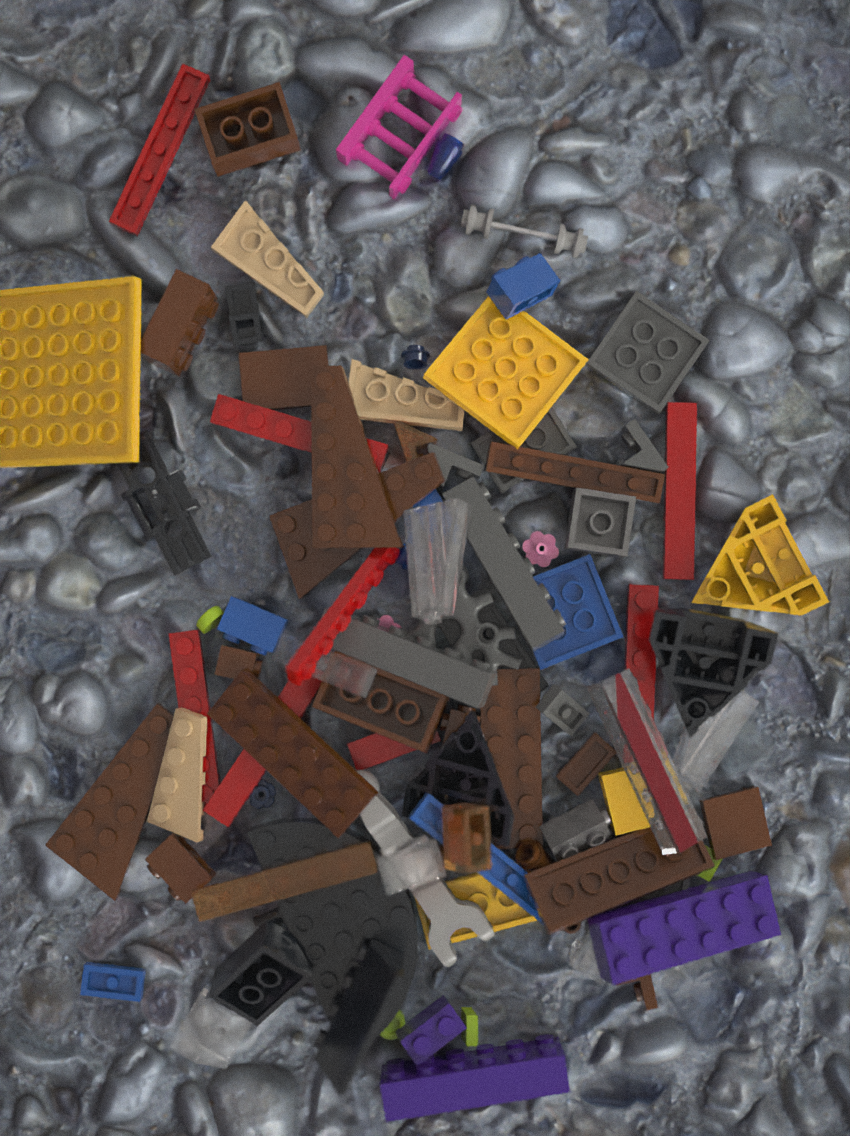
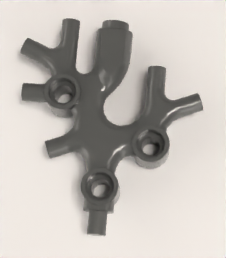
(473, 632)

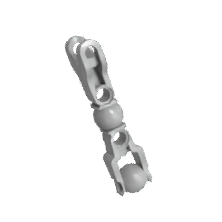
(435, 897)

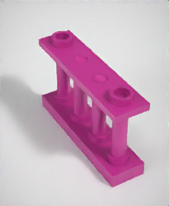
(386, 101)

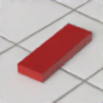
(378, 749)

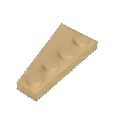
(261, 256)
(393, 399)
(178, 790)

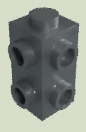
(577, 830)

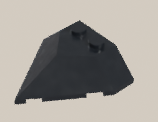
(708, 659)
(465, 773)

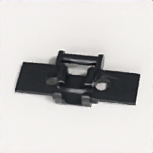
(171, 504)

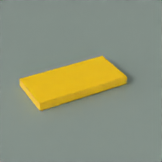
(497, 907)

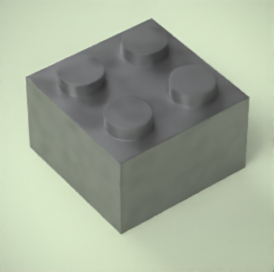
(600, 523)

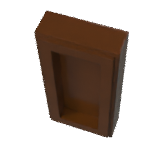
(585, 763)

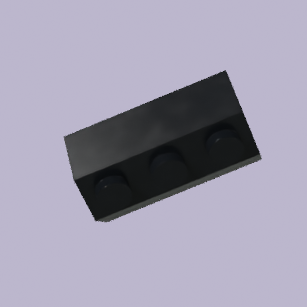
(261, 973)

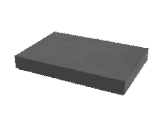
(547, 436)

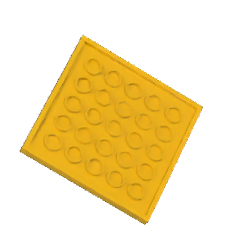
(70, 373)

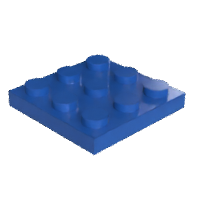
(585, 608)

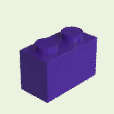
(430, 1030)

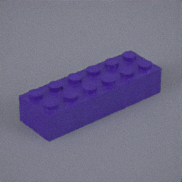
(683, 926)
(474, 1078)

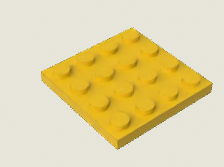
(505, 371)

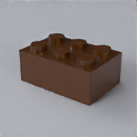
(247, 129)
(178, 323)

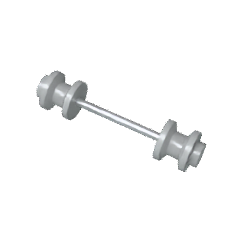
(564, 240)

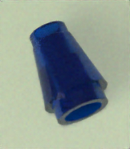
(444, 156)

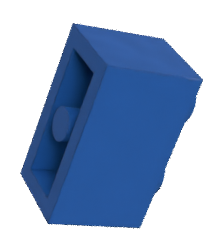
(522, 285)
(252, 625)

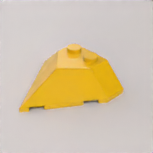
(761, 567)

